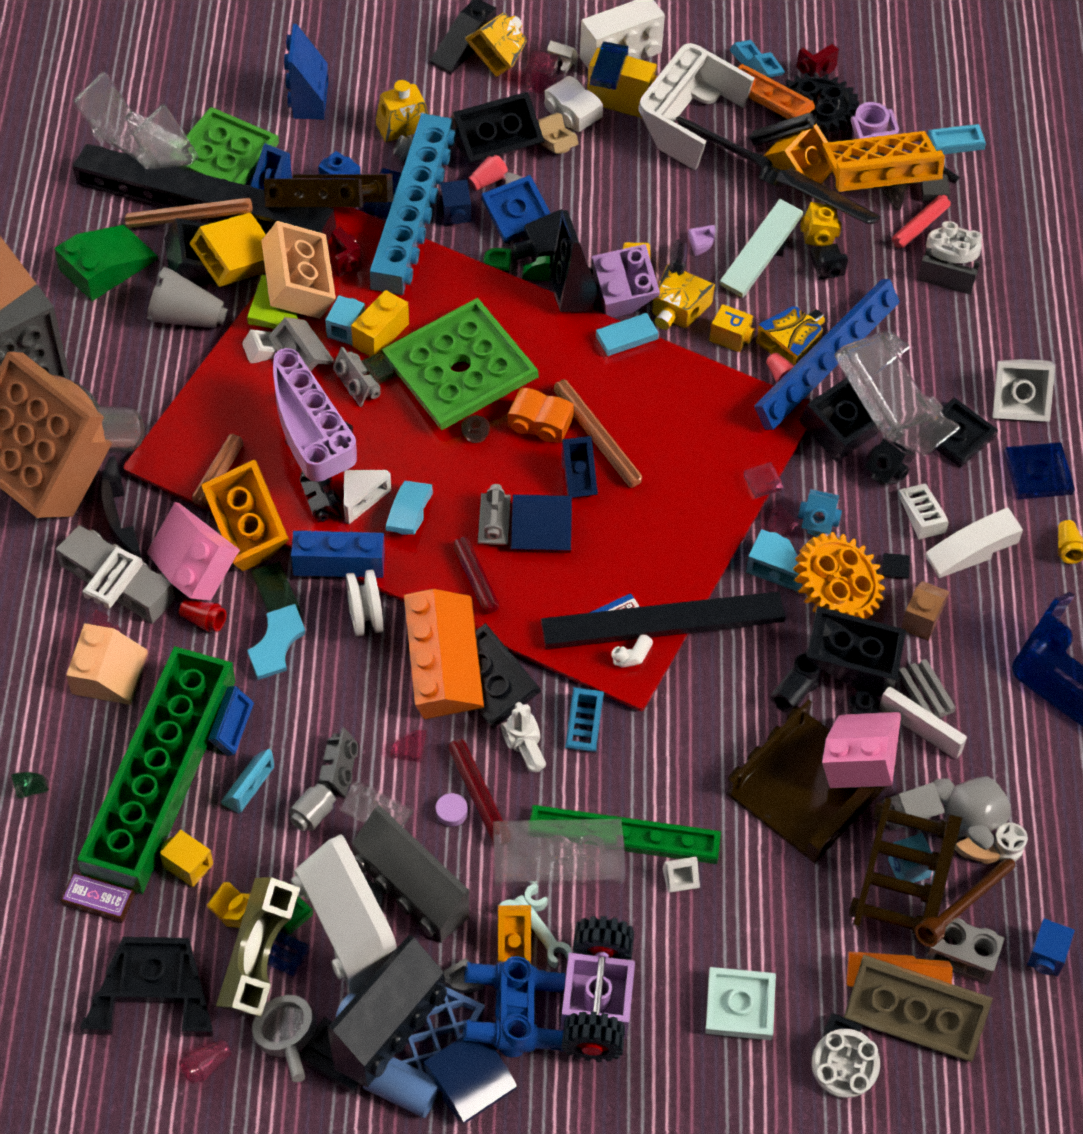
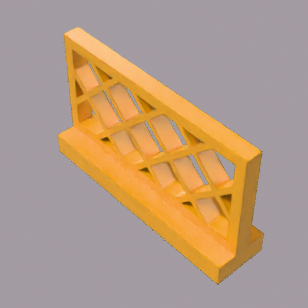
(876, 170)

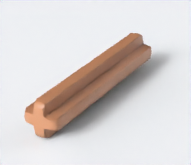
(219, 466)

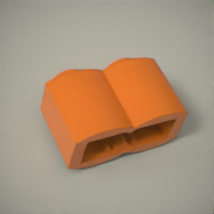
(540, 415)

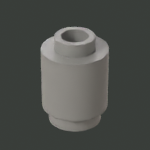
(312, 807)

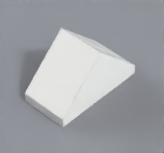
(363, 490)

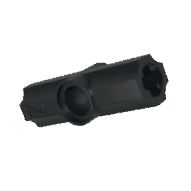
(796, 684)

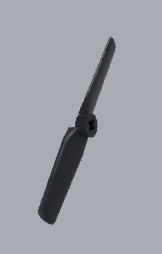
(789, 176)

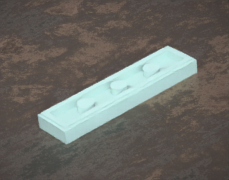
(761, 248)

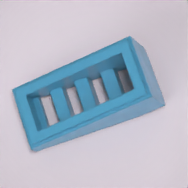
(590, 697)

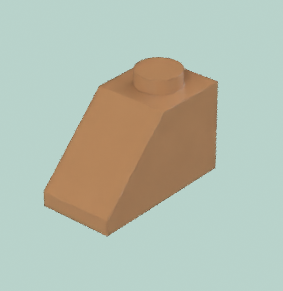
(924, 610)

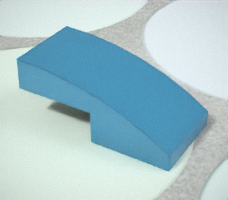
(749, 55)

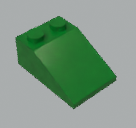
(102, 259)

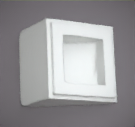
(258, 346)

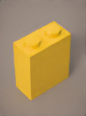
(633, 83)
(231, 248)

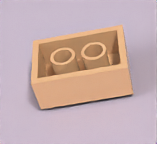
(298, 270)

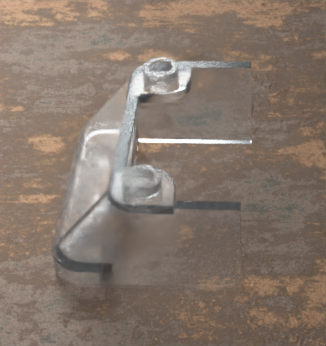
(152, 141)
(892, 395)

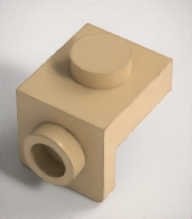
(555, 135)

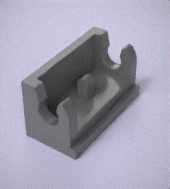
(947, 273)

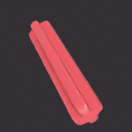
(921, 221)

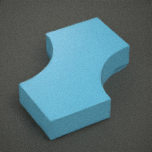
(282, 630)

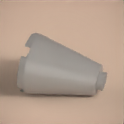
(184, 303)

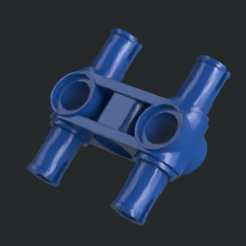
(514, 1006)

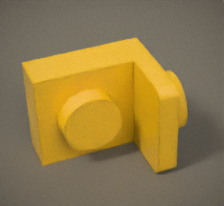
(229, 905)

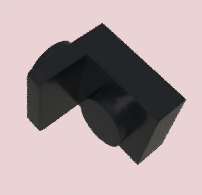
(829, 261)

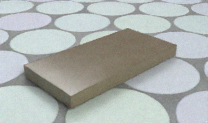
(918, 1008)

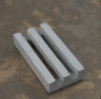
(935, 684)

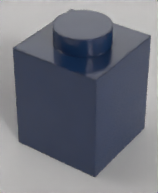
(455, 202)

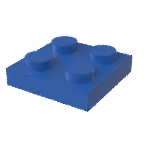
(514, 206)

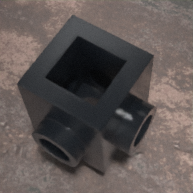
(889, 462)

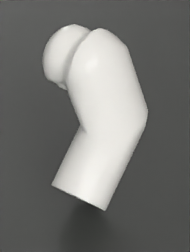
(631, 657)

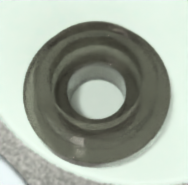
(472, 434)

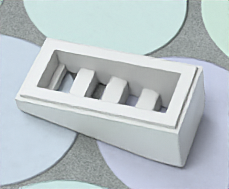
(923, 528)

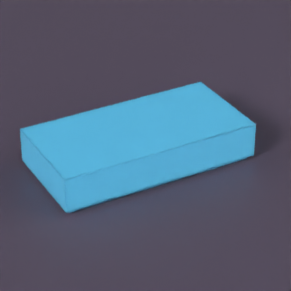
(957, 139)
(627, 334)

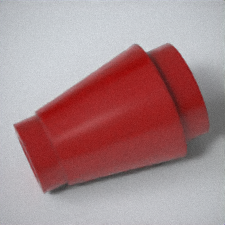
(203, 614)

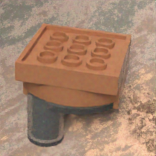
(55, 437)

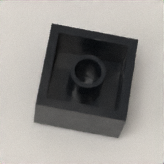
(839, 420)

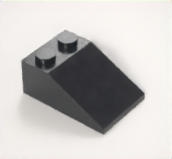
(181, 255)
(570, 273)
(856, 650)

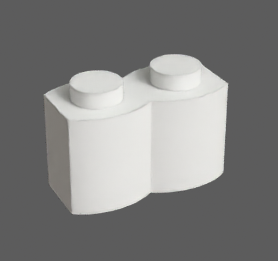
(577, 105)

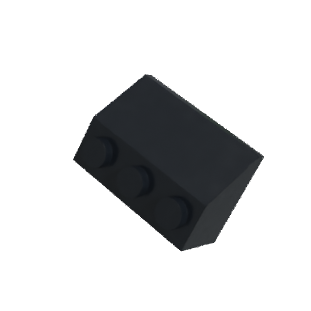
(496, 127)

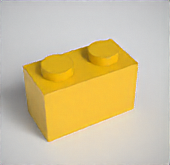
(380, 323)

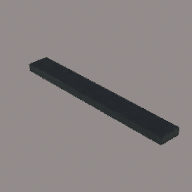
(662, 620)

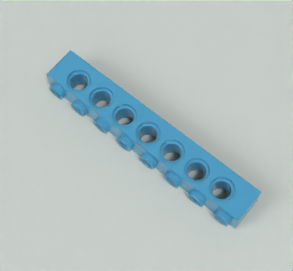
(412, 204)

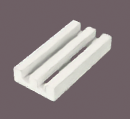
(110, 598)

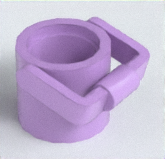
(872, 121)

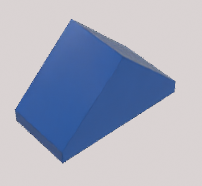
(271, 164)

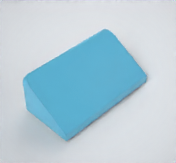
(249, 781)

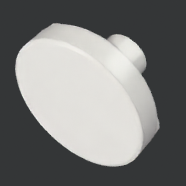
(954, 243)
(845, 1063)

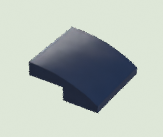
(541, 523)
(469, 1077)

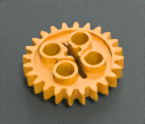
(839, 576)

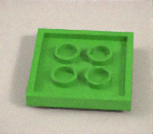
(227, 146)

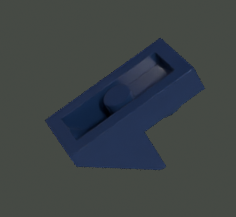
(579, 466)

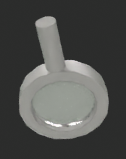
(286, 1029)

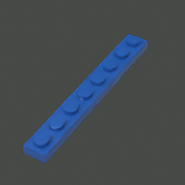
(821, 359)

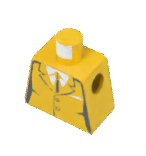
(498, 42)
(399, 110)
(681, 299)

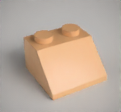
(106, 665)

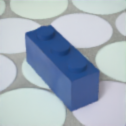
(337, 553)

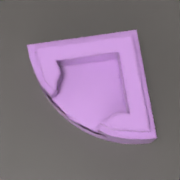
(701, 238)

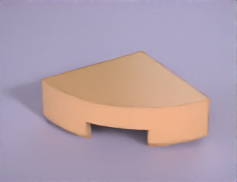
(968, 849)

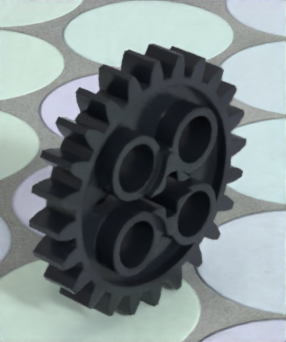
(834, 106)

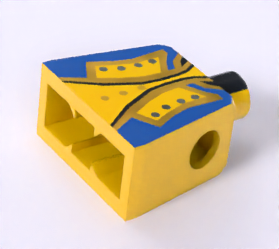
(791, 333)

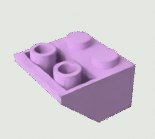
(624, 280)

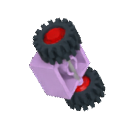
(598, 989)

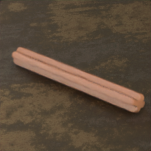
(189, 212)
(599, 435)

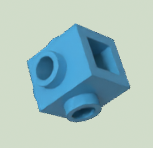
(820, 502)

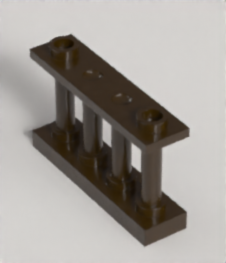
(328, 190)
(938, 862)

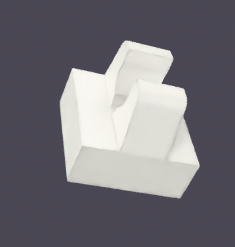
(565, 53)

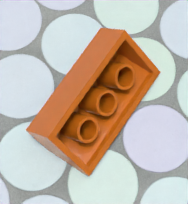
(443, 653)

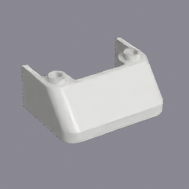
(687, 76)
(346, 911)

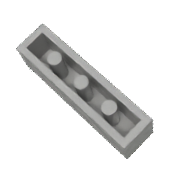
(146, 593)

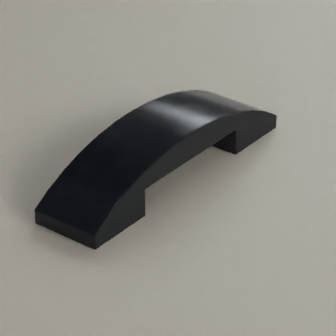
(113, 488)

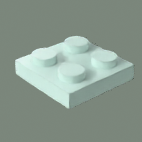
(740, 1003)

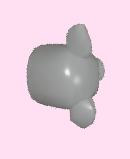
(979, 804)

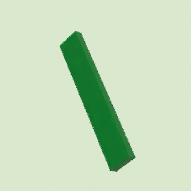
(649, 836)

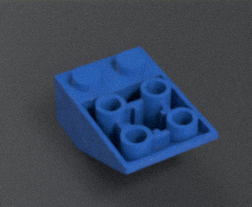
(306, 77)

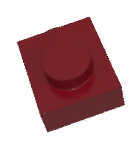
(822, 62)
(347, 252)

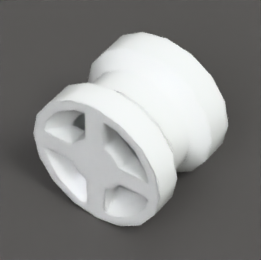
(1014, 836)

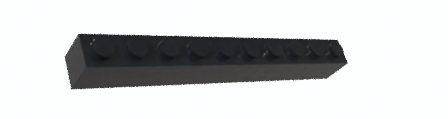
(177, 187)

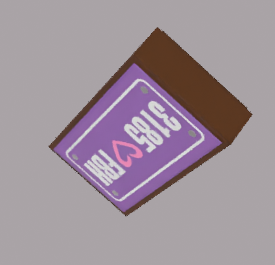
(97, 897)

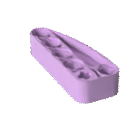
(310, 420)

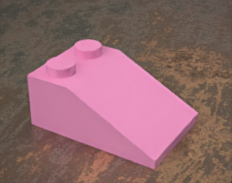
(191, 554)
(862, 750)

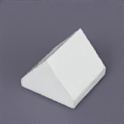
(681, 874)

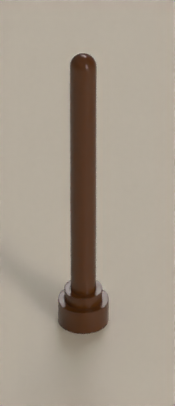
(933, 929)

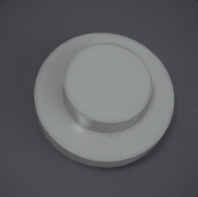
(402, 147)

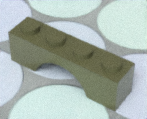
(246, 977)

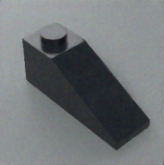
(454, 48)

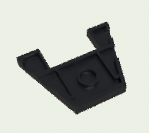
(155, 973)

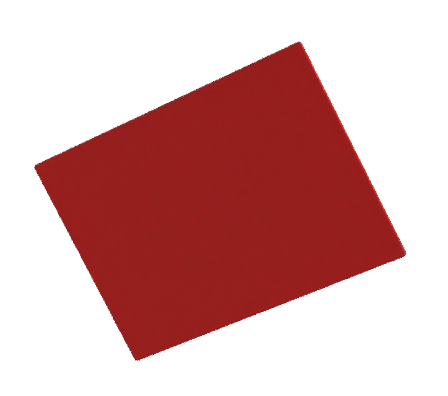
(667, 408)

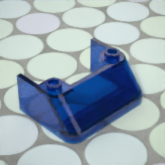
(1047, 666)

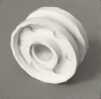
(364, 602)

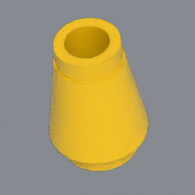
(1069, 542)

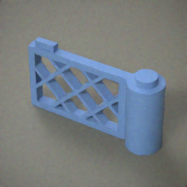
(409, 1085)

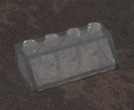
(558, 852)

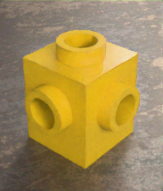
(820, 224)

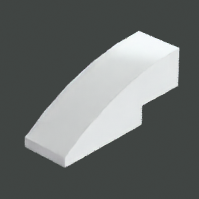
(975, 543)

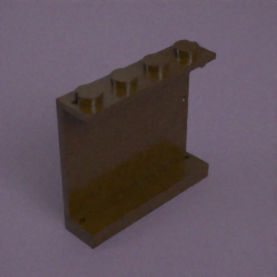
(789, 788)

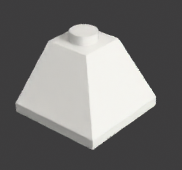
(1023, 390)

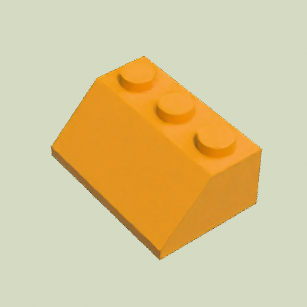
(246, 514)

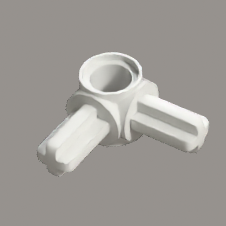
(523, 735)

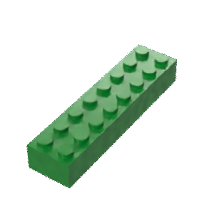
(156, 770)

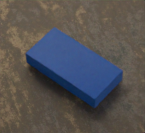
(231, 720)

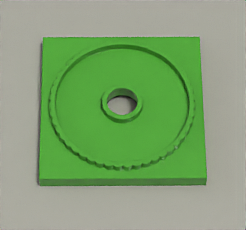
(468, 336)

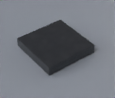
(970, 438)

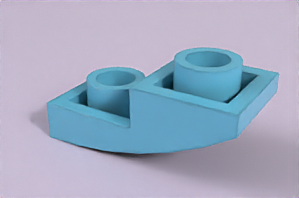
(408, 507)

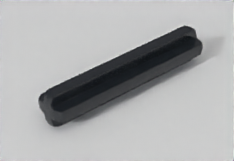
(782, 129)
(678, 257)

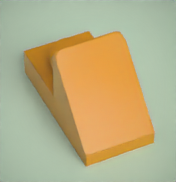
(514, 932)

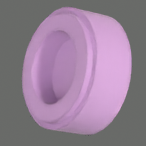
(451, 809)

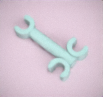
(538, 926)

